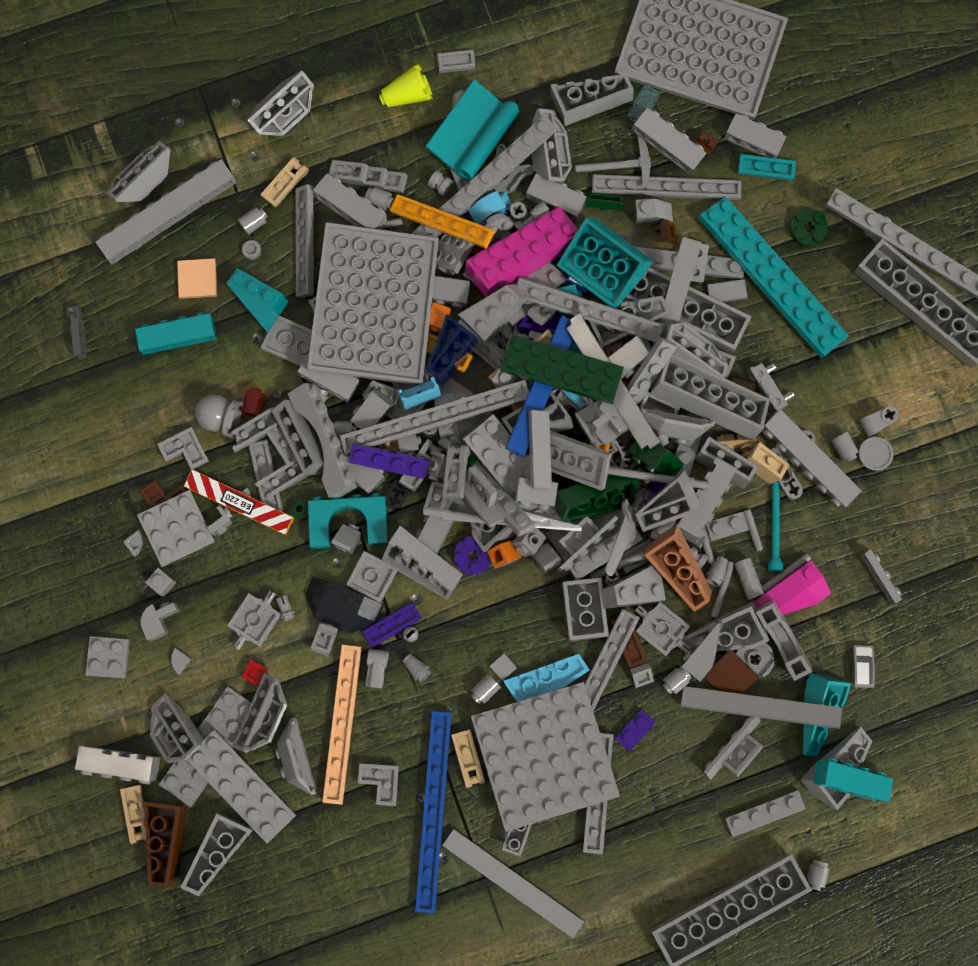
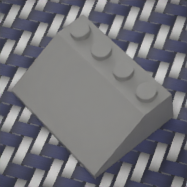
(598, 554)

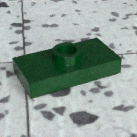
(605, 201)

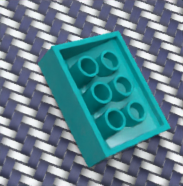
(604, 262)

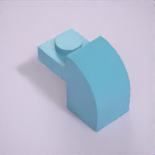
(489, 206)

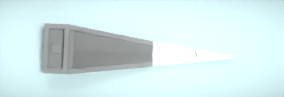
(462, 511)

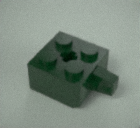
(655, 460)

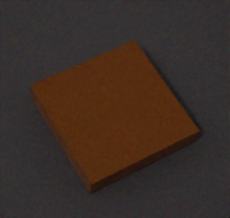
(731, 674)

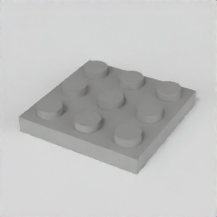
(176, 528)

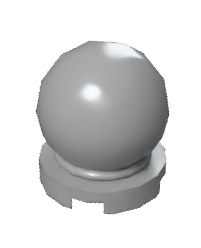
(217, 414)

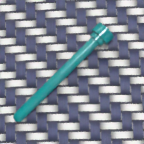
(775, 563)

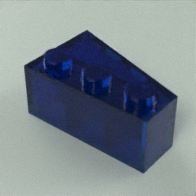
(450, 350)

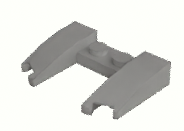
(263, 426)

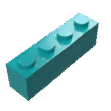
(176, 333)
(853, 781)

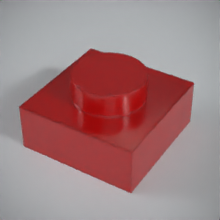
(254, 672)

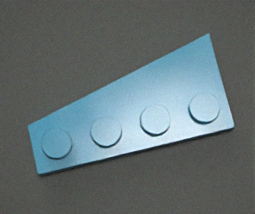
(547, 678)

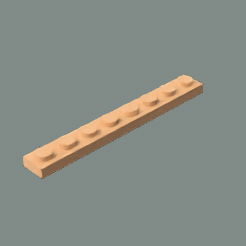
(342, 724)

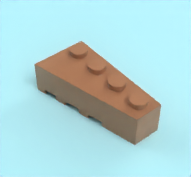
(679, 567)

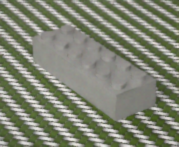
(711, 397)
(488, 445)

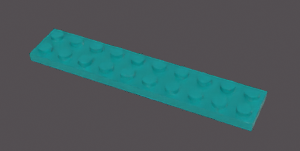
(773, 277)

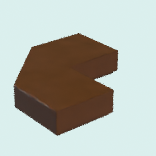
(155, 495)

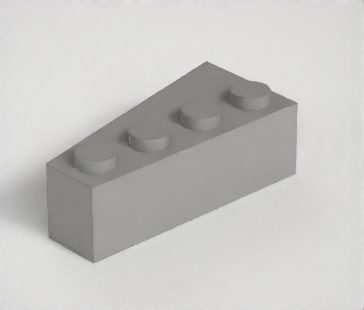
(590, 97)
(719, 482)
(420, 564)
(117, 763)
(217, 847)

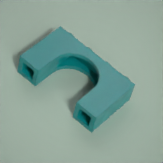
(322, 512)

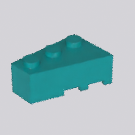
(260, 299)

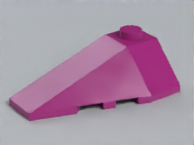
(798, 590)

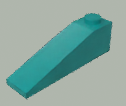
(821, 691)

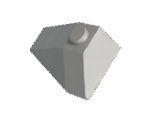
(850, 750)

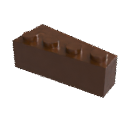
(163, 841)

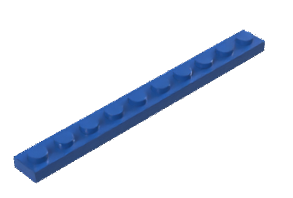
(433, 812)

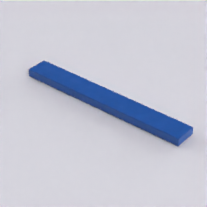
(537, 395)

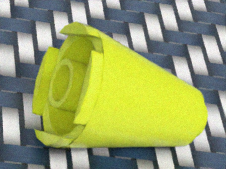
(407, 89)

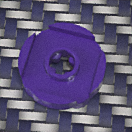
(462, 558)

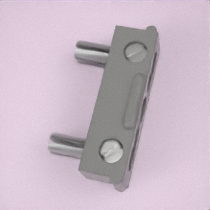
(767, 387)

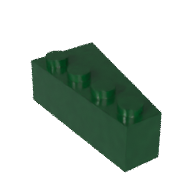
(586, 501)

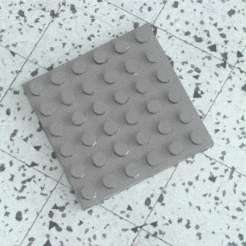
(544, 756)

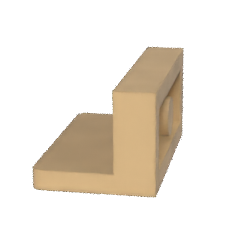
(770, 465)

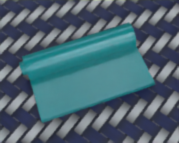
(472, 130)

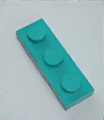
(766, 167)

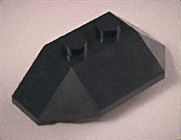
(341, 606)

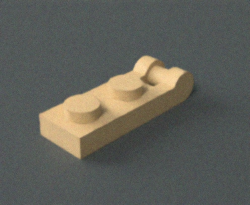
(284, 182)
(468, 757)
(134, 812)

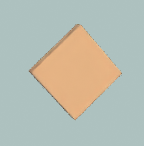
(197, 278)

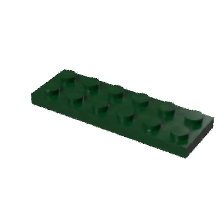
(562, 369)

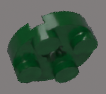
(817, 221)

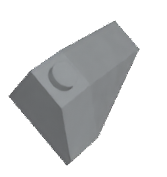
(649, 308)
(492, 536)
(738, 631)

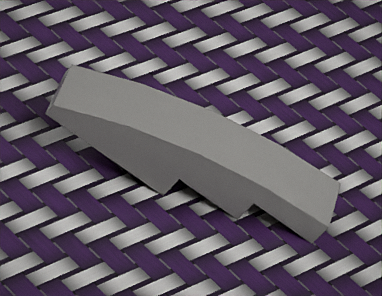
(365, 176)

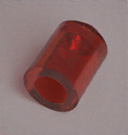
(253, 402)

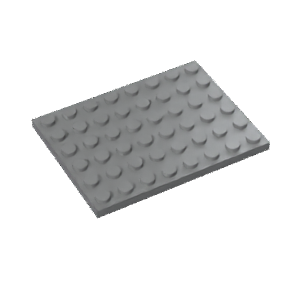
(703, 51)
(373, 304)

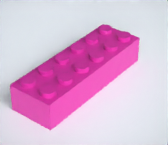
(521, 252)

